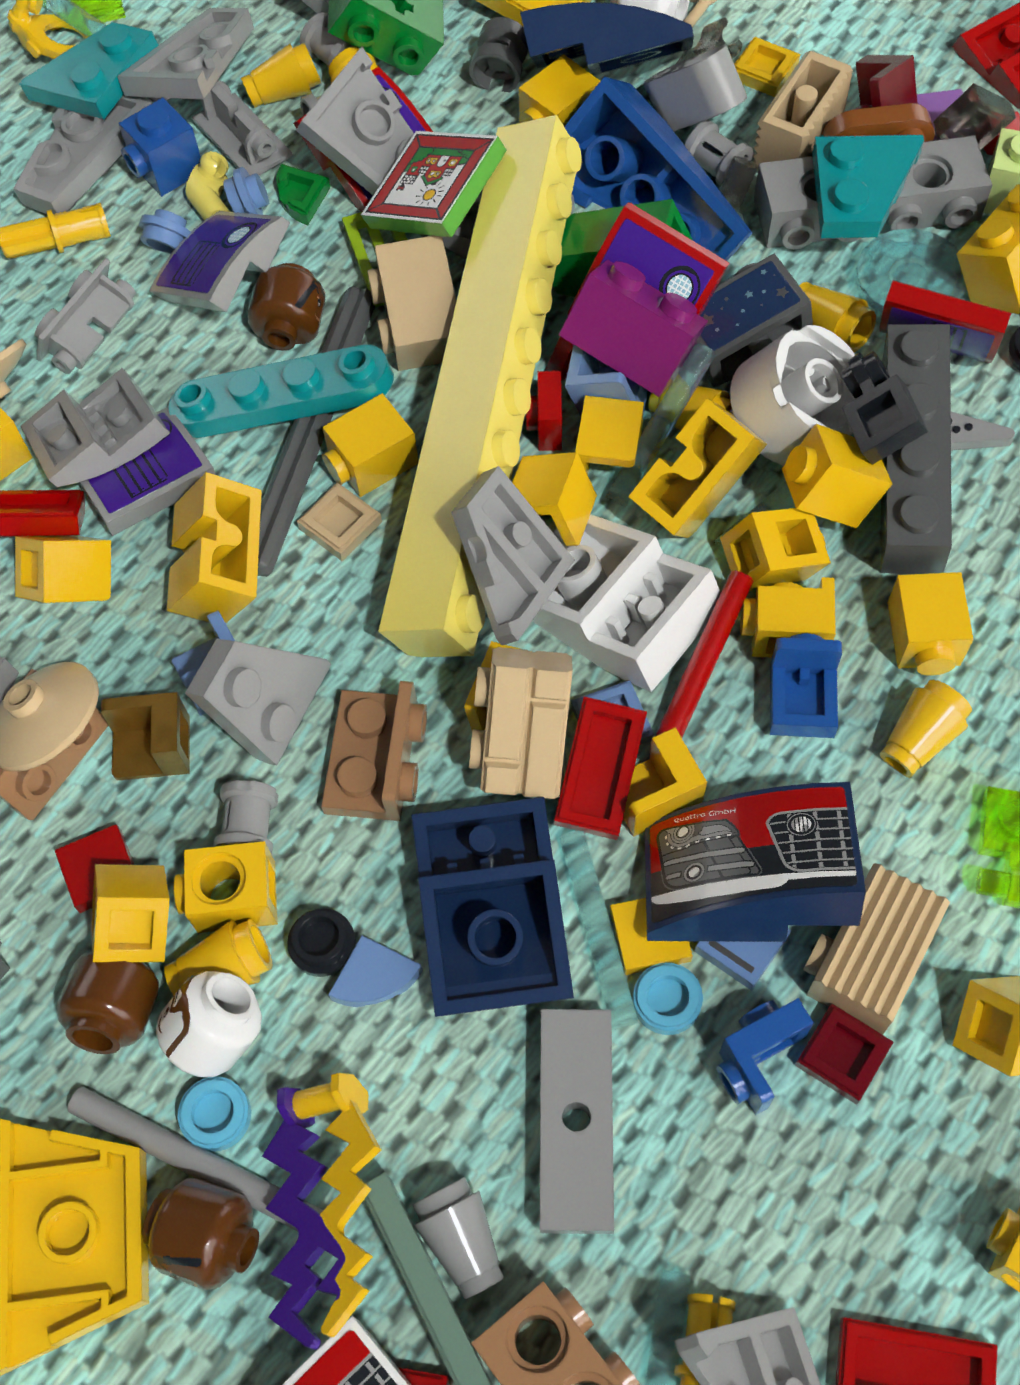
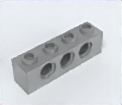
(942, 189)

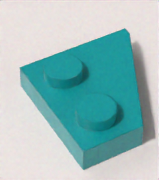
(87, 74)
(860, 181)

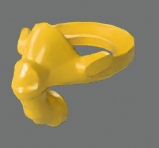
(32, 29)

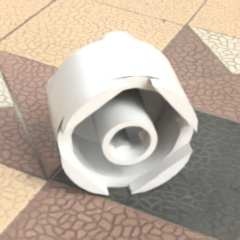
(792, 389)

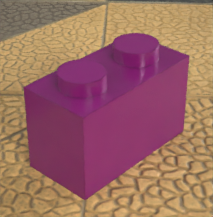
(633, 325)

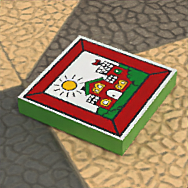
(434, 183)

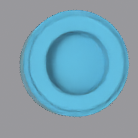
(667, 998)
(214, 1114)

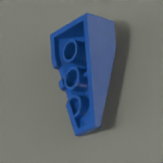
(639, 159)

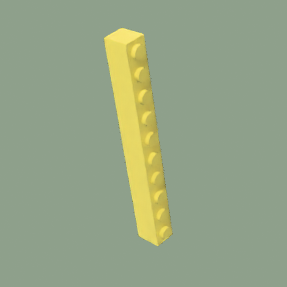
(482, 384)

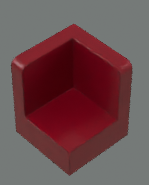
(886, 80)

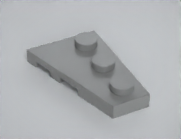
(358, 124)

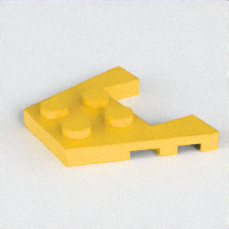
(67, 1238)

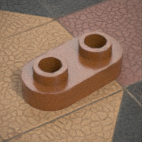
(883, 120)

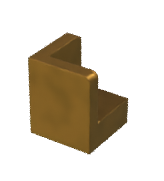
(148, 735)

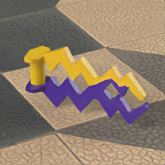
(321, 1230)

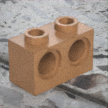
(574, 1363)

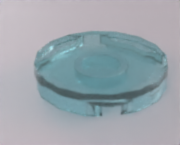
(908, 258)

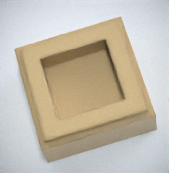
(339, 521)

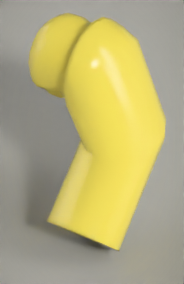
(206, 184)

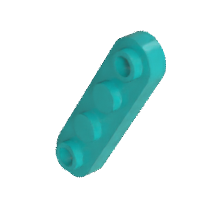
(282, 391)

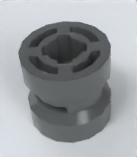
(499, 53)

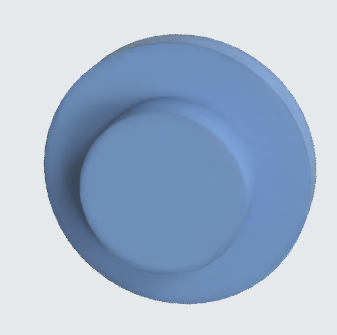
(246, 192)
(163, 230)

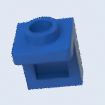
(804, 686)
(763, 1034)

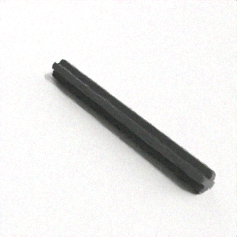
(306, 439)

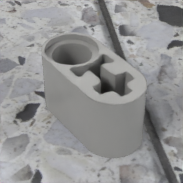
(696, 88)

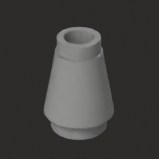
(460, 1236)

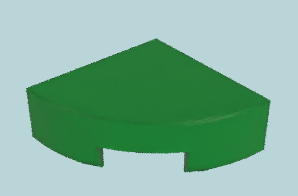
(301, 192)

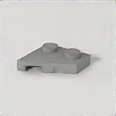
(509, 553)
(257, 693)

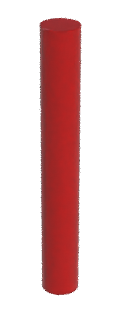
(706, 653)

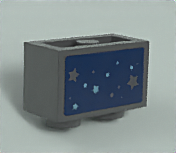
(750, 314)

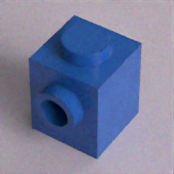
(159, 146)

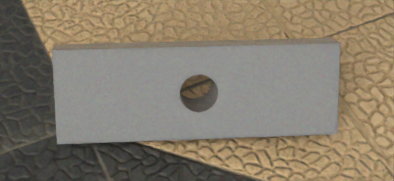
(578, 1164)

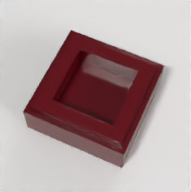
(844, 1054)

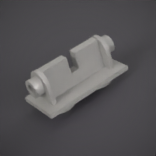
(239, 131)
(68, 332)

